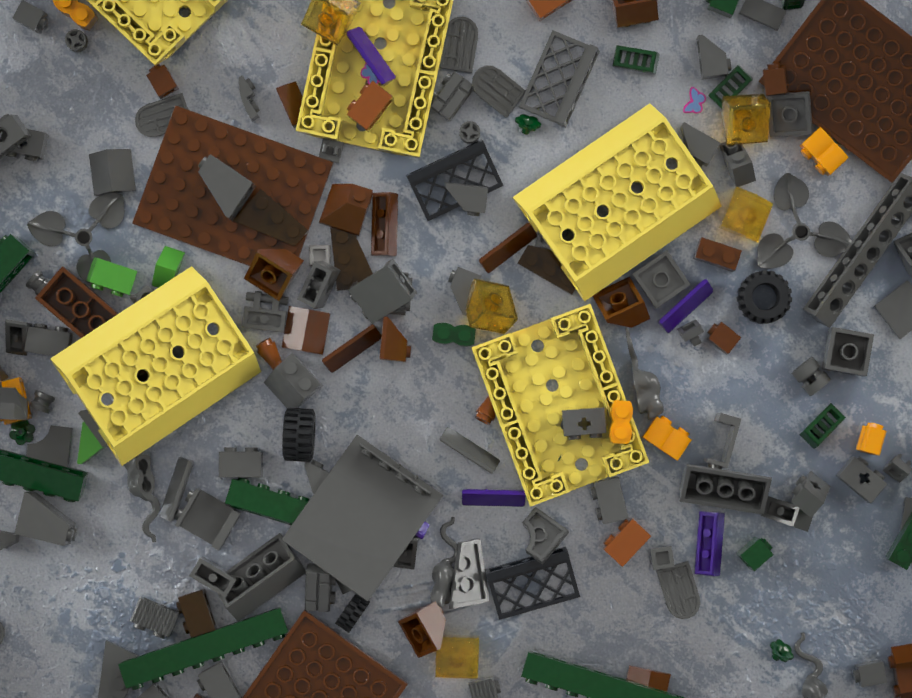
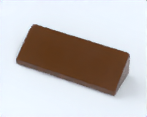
(384, 224)
(508, 248)
(352, 348)

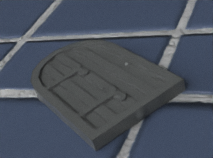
(460, 45)
(497, 89)
(155, 116)
(679, 590)

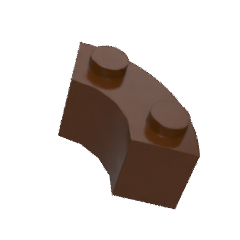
(901, 664)

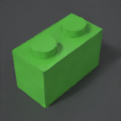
(112, 276)

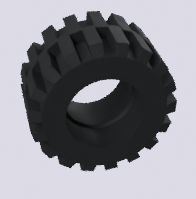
(782, 292)
(298, 434)

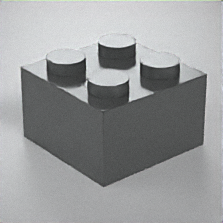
(847, 351)

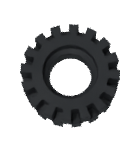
(352, 613)

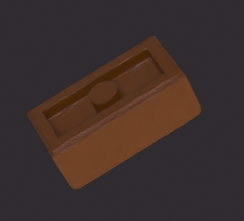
(291, 99)

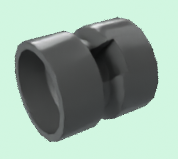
(805, 371)

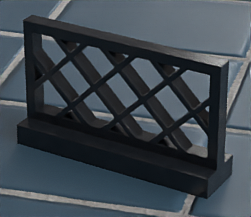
(446, 163)
(526, 566)

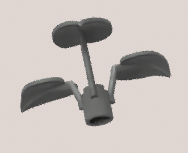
(49, 227)
(775, 251)

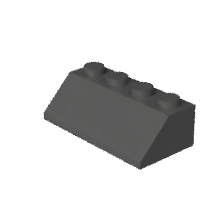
(724, 489)
(262, 577)

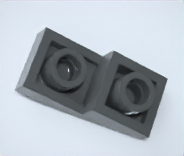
(246, 93)

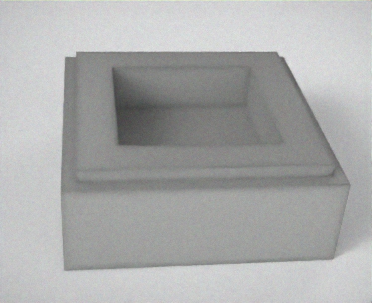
(319, 253)

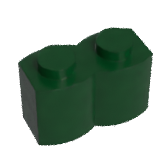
(460, 335)

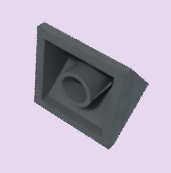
(112, 171)

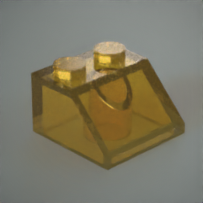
(330, 18)
(745, 118)
(746, 214)
(490, 307)
(458, 657)

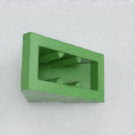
(167, 266)
(88, 446)

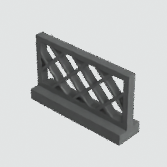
(575, 86)

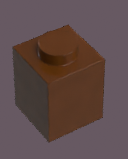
(775, 79)
(162, 81)
(723, 337)

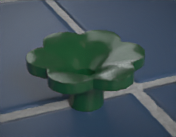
(527, 123)
(27, 432)
(781, 651)

